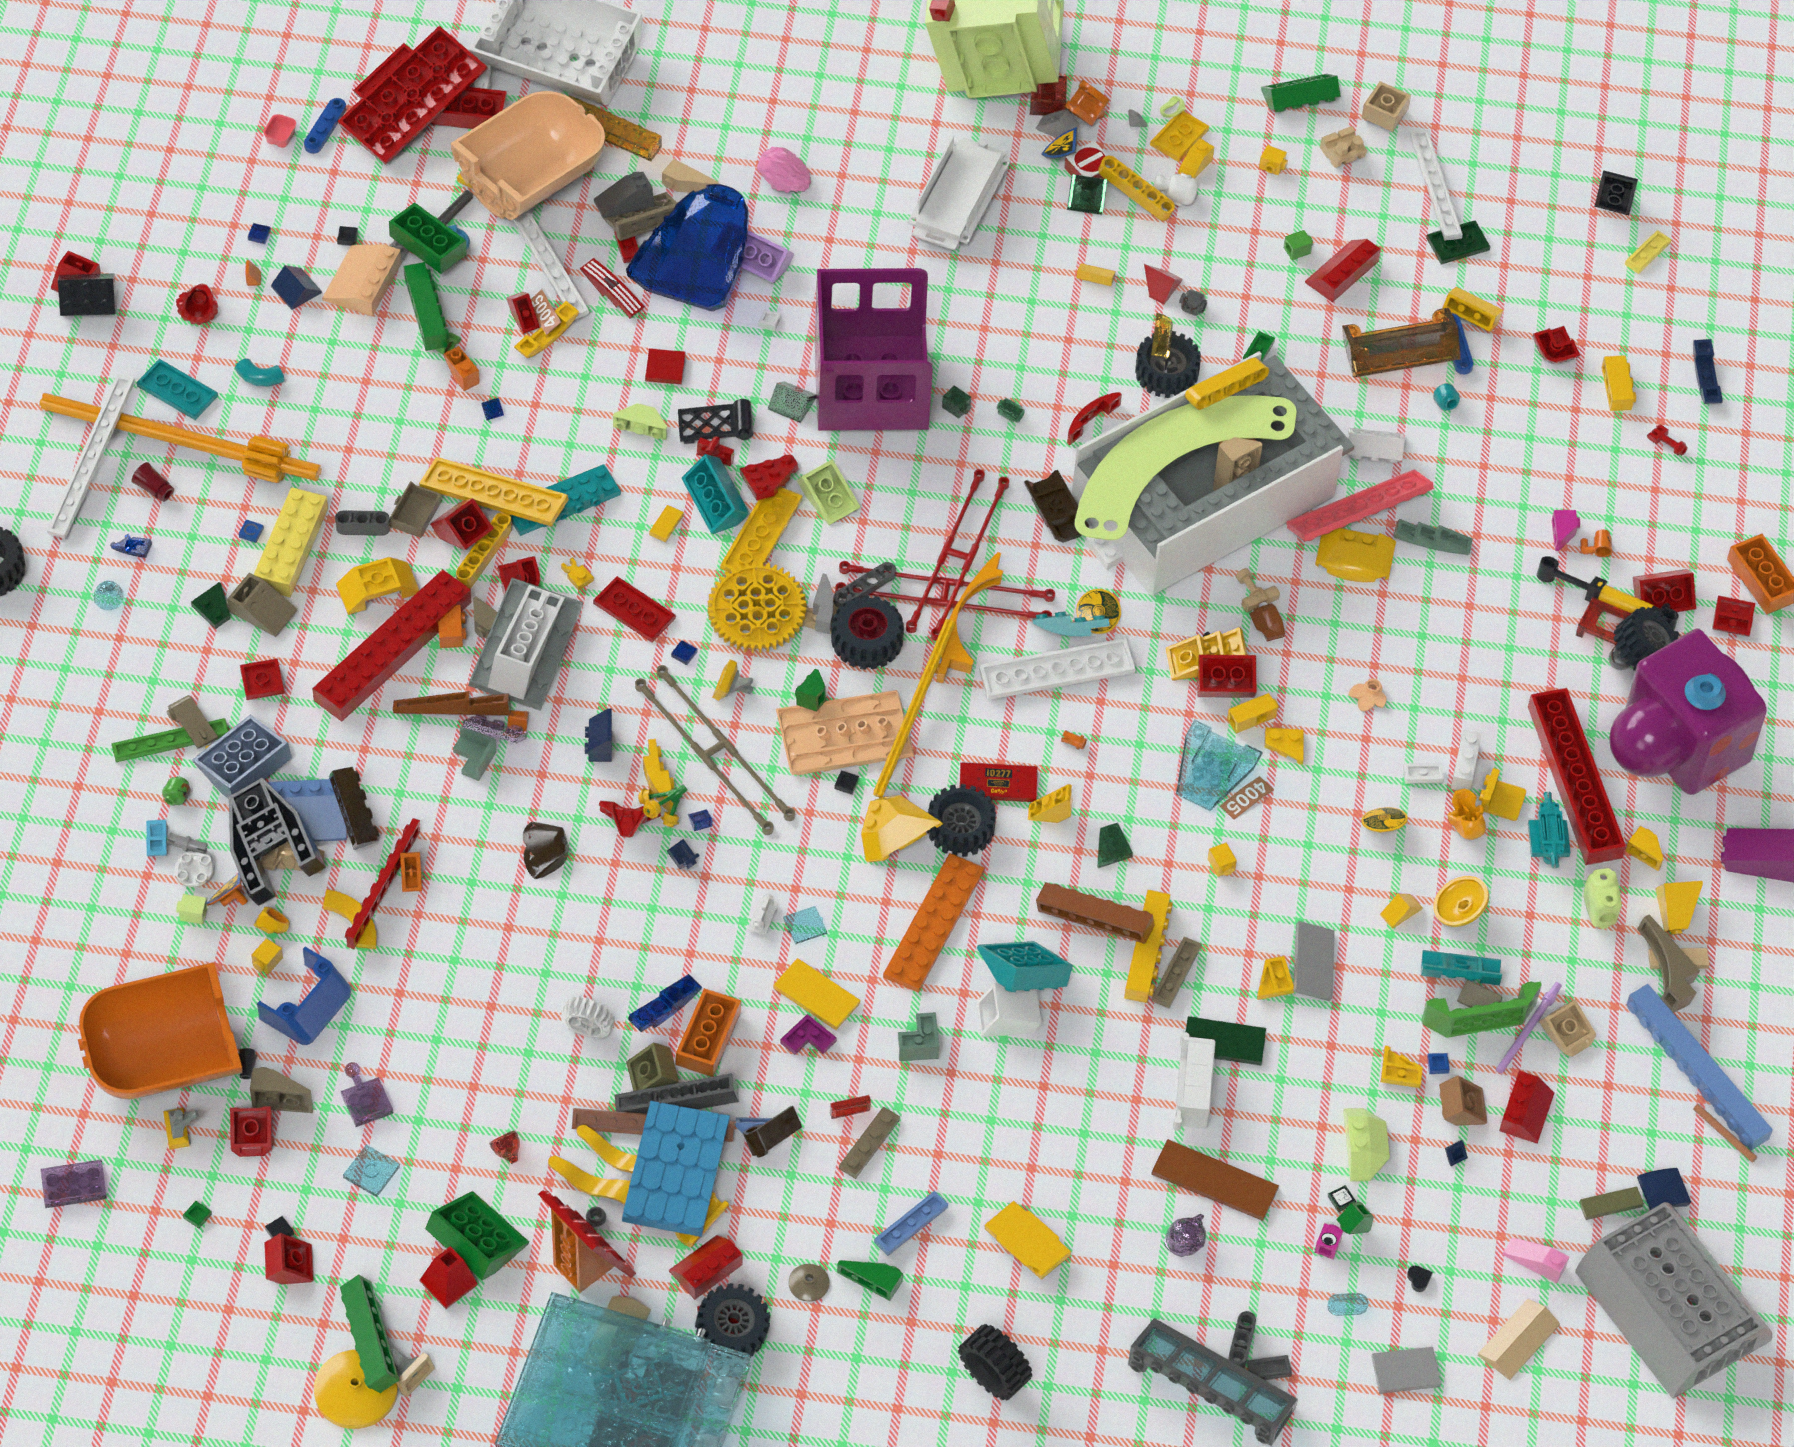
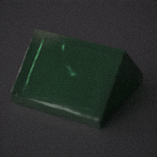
(1087, 194)
(791, 401)

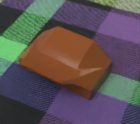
(1268, 622)

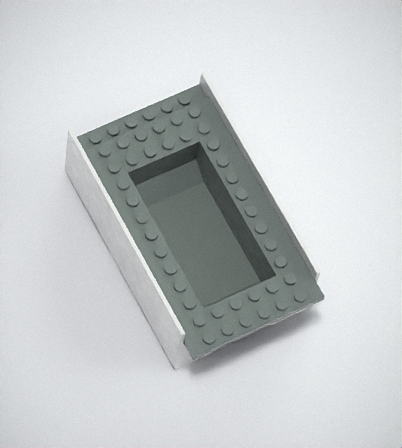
(1188, 525)

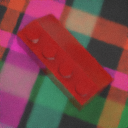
(472, 108)
(1344, 268)

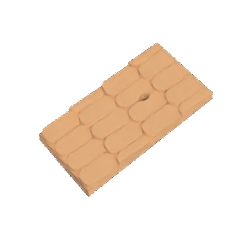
(842, 732)

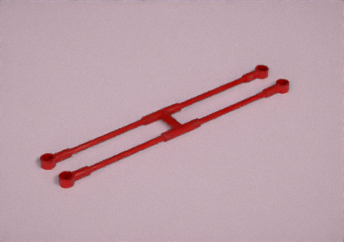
(947, 550)
(946, 583)

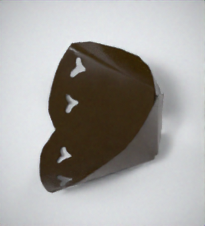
(546, 848)

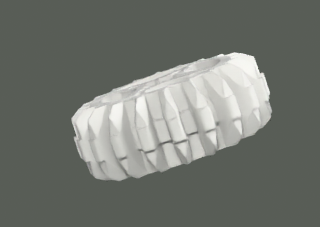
(587, 1017)

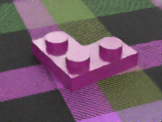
(808, 1031)

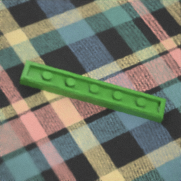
(160, 742)

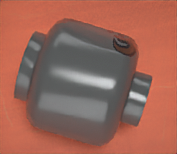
(1193, 302)
(1616, 660)

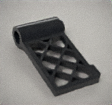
(739, 416)

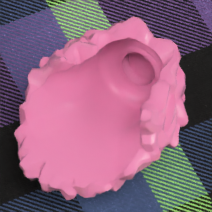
(784, 170)

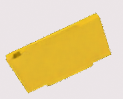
(1027, 1239)

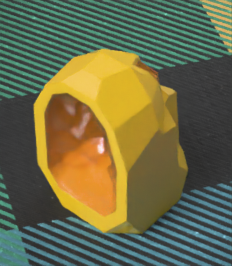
(271, 921)

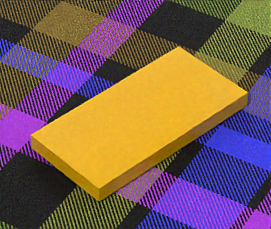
(816, 994)

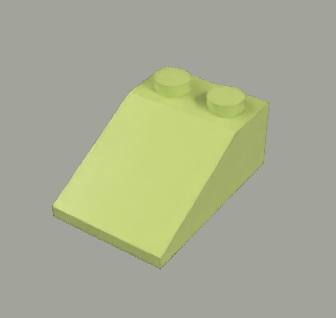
(828, 492)

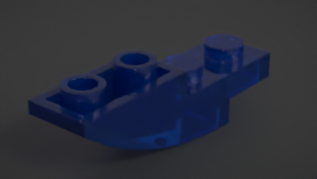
(666, 1005)

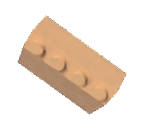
(364, 277)

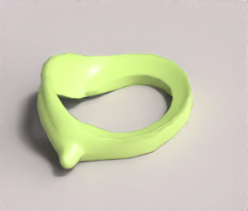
(1170, 103)

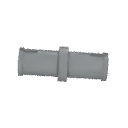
(186, 843)

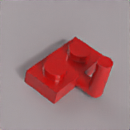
(715, 449)

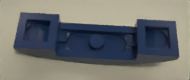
(1705, 371)

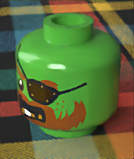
(176, 791)

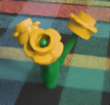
(652, 808)

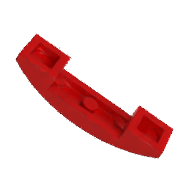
(1104, 403)

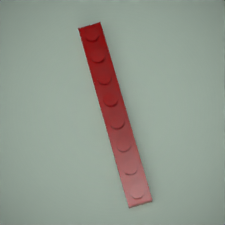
(384, 881)

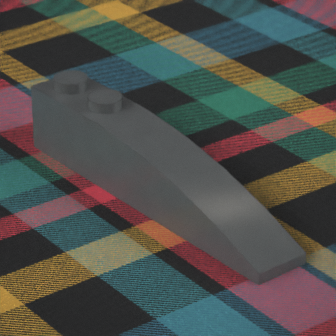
(689, 1094)

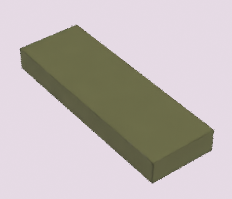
(1611, 1203)

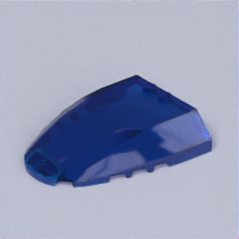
(696, 249)

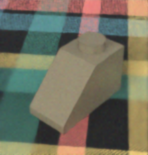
(483, 617)

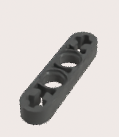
(865, 585)

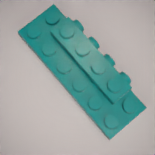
(583, 492)

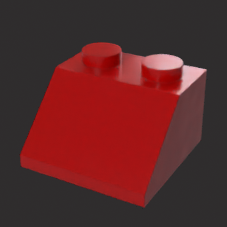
(288, 1260)

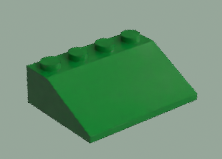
(476, 1234)

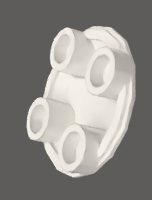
(194, 869)

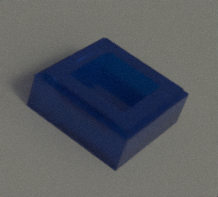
(259, 233)
(684, 652)

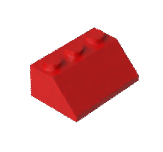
(1667, 587)
(1227, 676)
(1527, 1108)
(707, 1266)

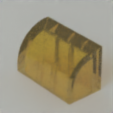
(1162, 336)

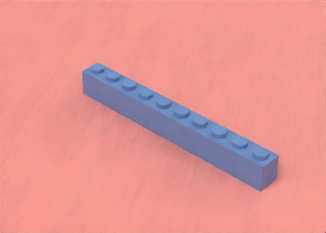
(1699, 1067)

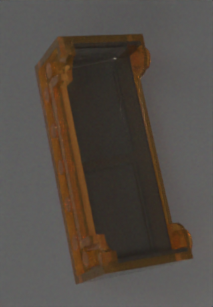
(1402, 345)

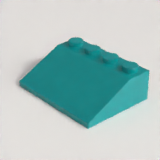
(1025, 966)

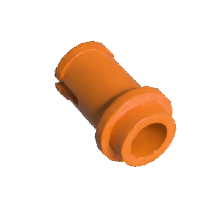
(1073, 739)

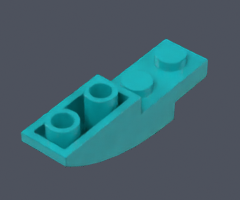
(1062, 624)

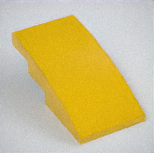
(1184, 655)

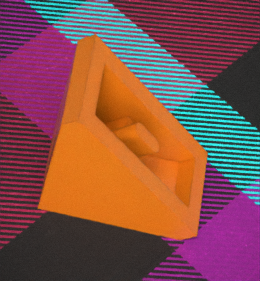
(411, 871)

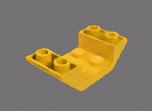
(374, 581)

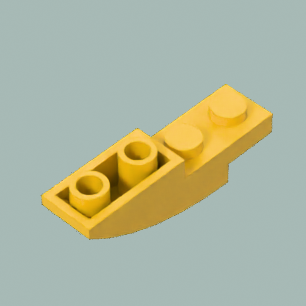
(656, 776)

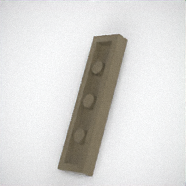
(1176, 972)
(869, 1142)

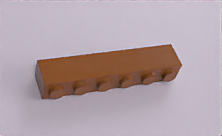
(1095, 912)

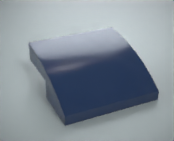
(1664, 1186)

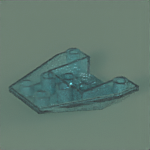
(1212, 766)

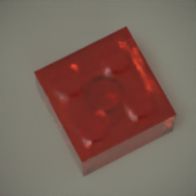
(1049, 97)

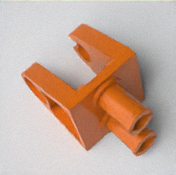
(1087, 103)

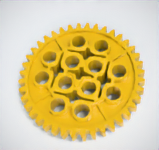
(723, 609)

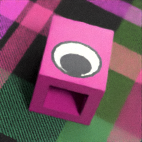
(1329, 1241)

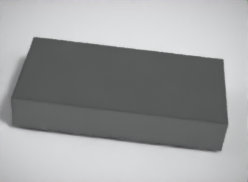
(1270, 1367)

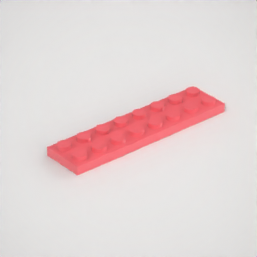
(1360, 505)

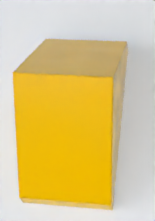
(1400, 909)

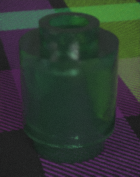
(1010, 410)

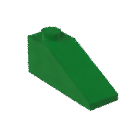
(876, 1277)

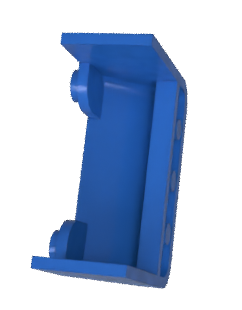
(309, 1019)

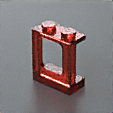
(1591, 616)

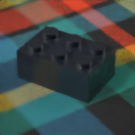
(87, 294)

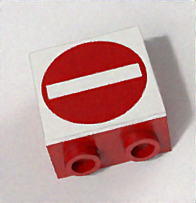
(1086, 161)

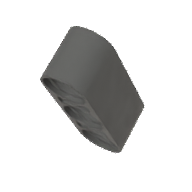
(362, 523)
(1242, 1333)

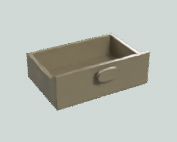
(414, 510)

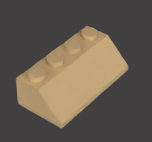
(1236, 459)

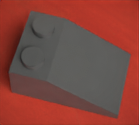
(626, 195)

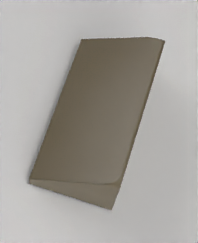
(1474, 994)

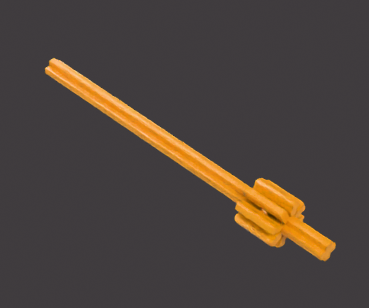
(260, 459)

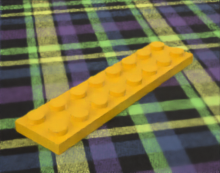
(494, 491)

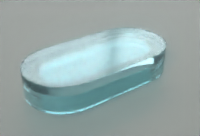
(1347, 1304)

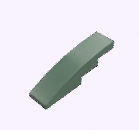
(1433, 538)

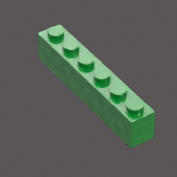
(425, 306)
(369, 1334)

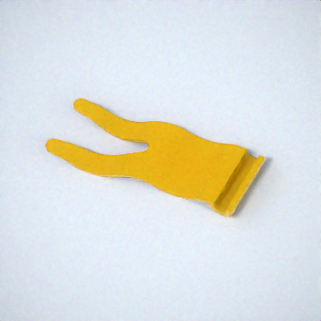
(616, 1188)

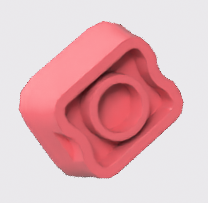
(280, 130)

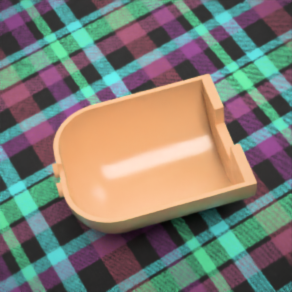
(528, 152)

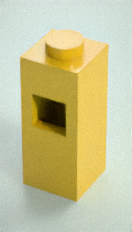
(1252, 713)

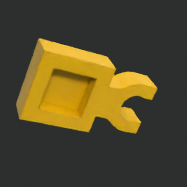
(577, 575)

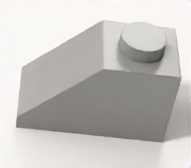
(1057, 123)

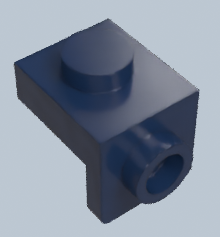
(682, 855)

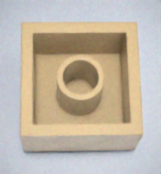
(1386, 106)

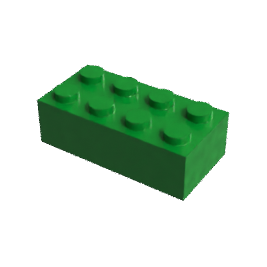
(427, 238)

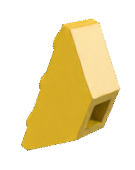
(1053, 806)

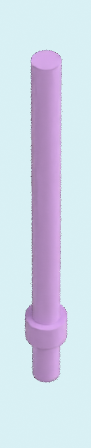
(1547, 1000)

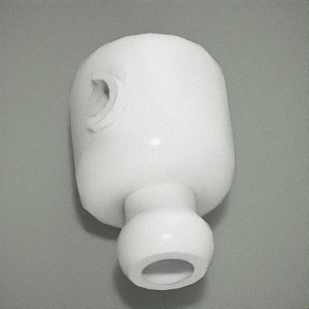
(1179, 188)

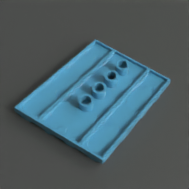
(675, 1168)

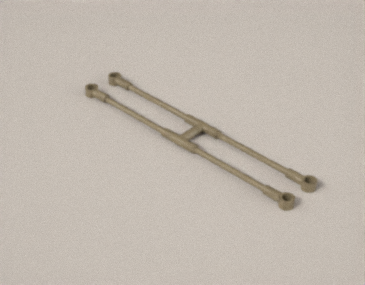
(723, 743)

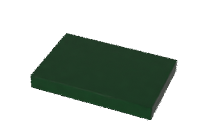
(1472, 243)

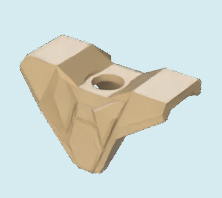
(282, 858)

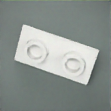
(763, 914)

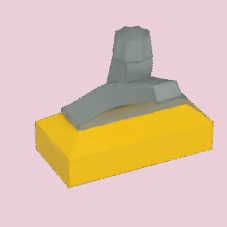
(731, 681)
(176, 1127)

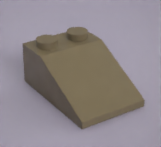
(279, 1092)

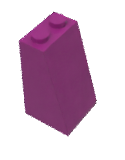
(1760, 852)

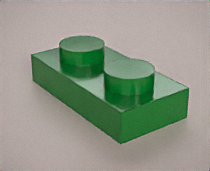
(1262, 343)

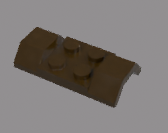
(1055, 506)

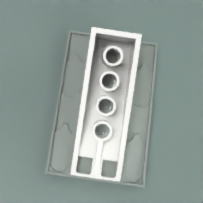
(526, 643)

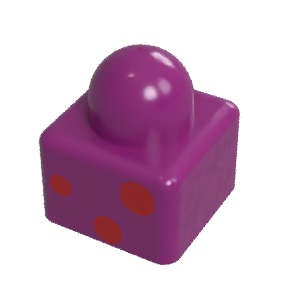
(1669, 735)

